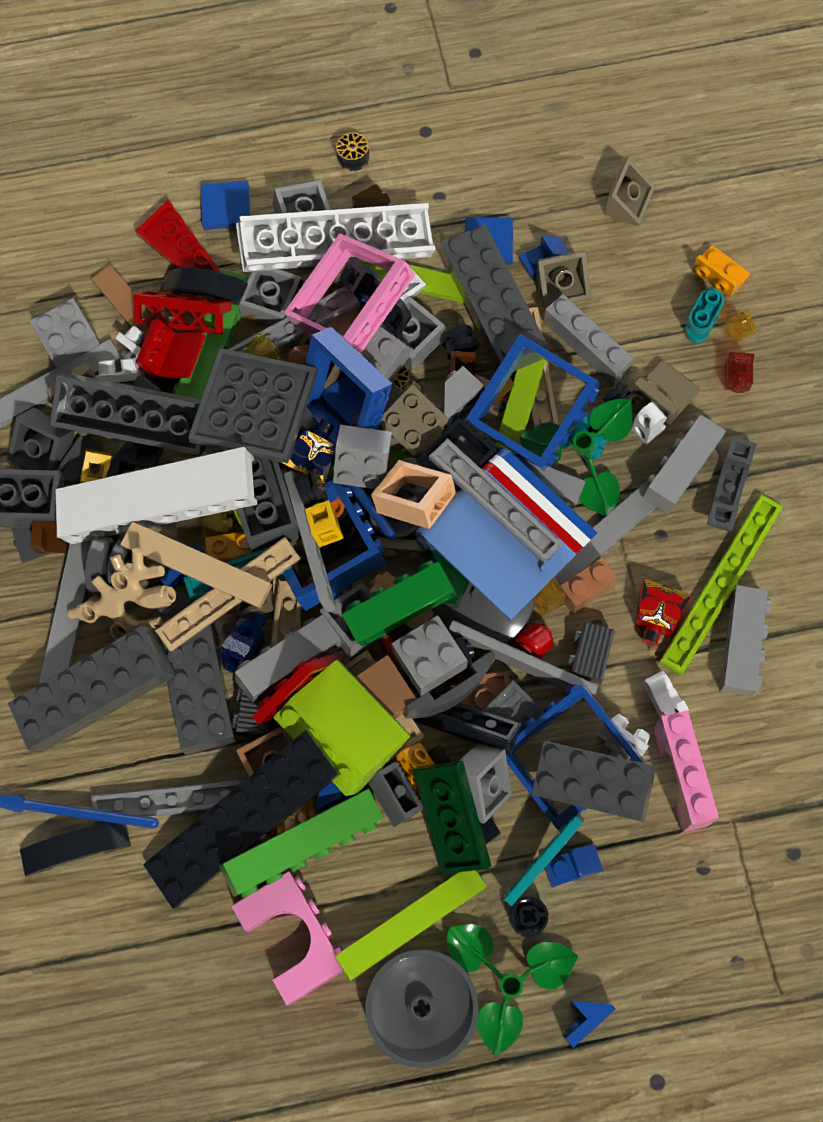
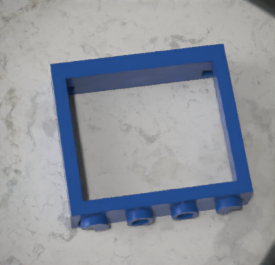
(331, 346)
(497, 383)
(353, 569)
(533, 727)

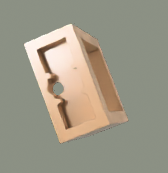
(429, 508)

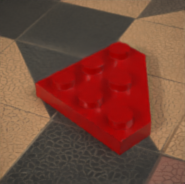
(286, 689)

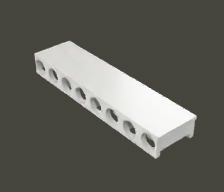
(305, 237)
(156, 493)

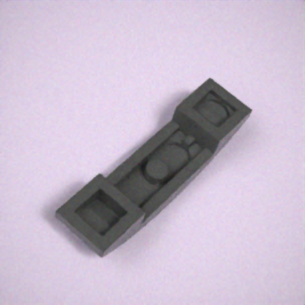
(731, 484)
(427, 706)

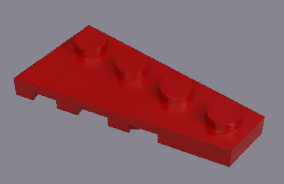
(173, 240)

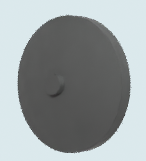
(481, 615)
(421, 1008)

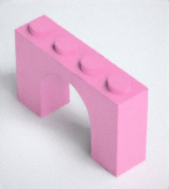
(696, 803)
(286, 897)

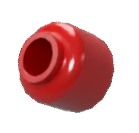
(534, 639)

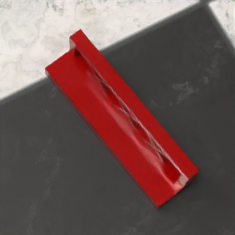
(183, 303)

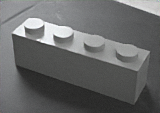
(588, 340)
(684, 464)
(744, 641)
(276, 663)

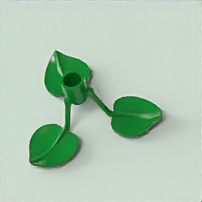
(612, 421)
(499, 1023)

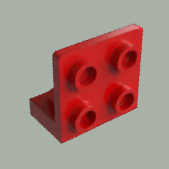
(169, 353)

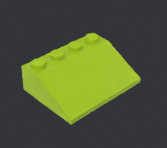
(346, 723)

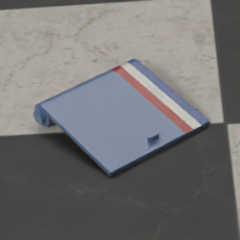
(489, 553)

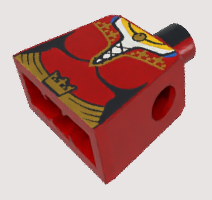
(659, 610)

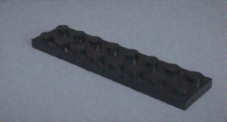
(242, 818)

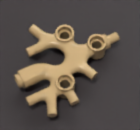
(125, 589)

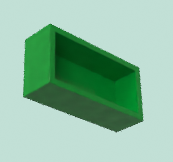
(399, 603)

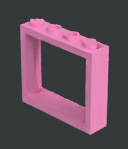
(377, 306)

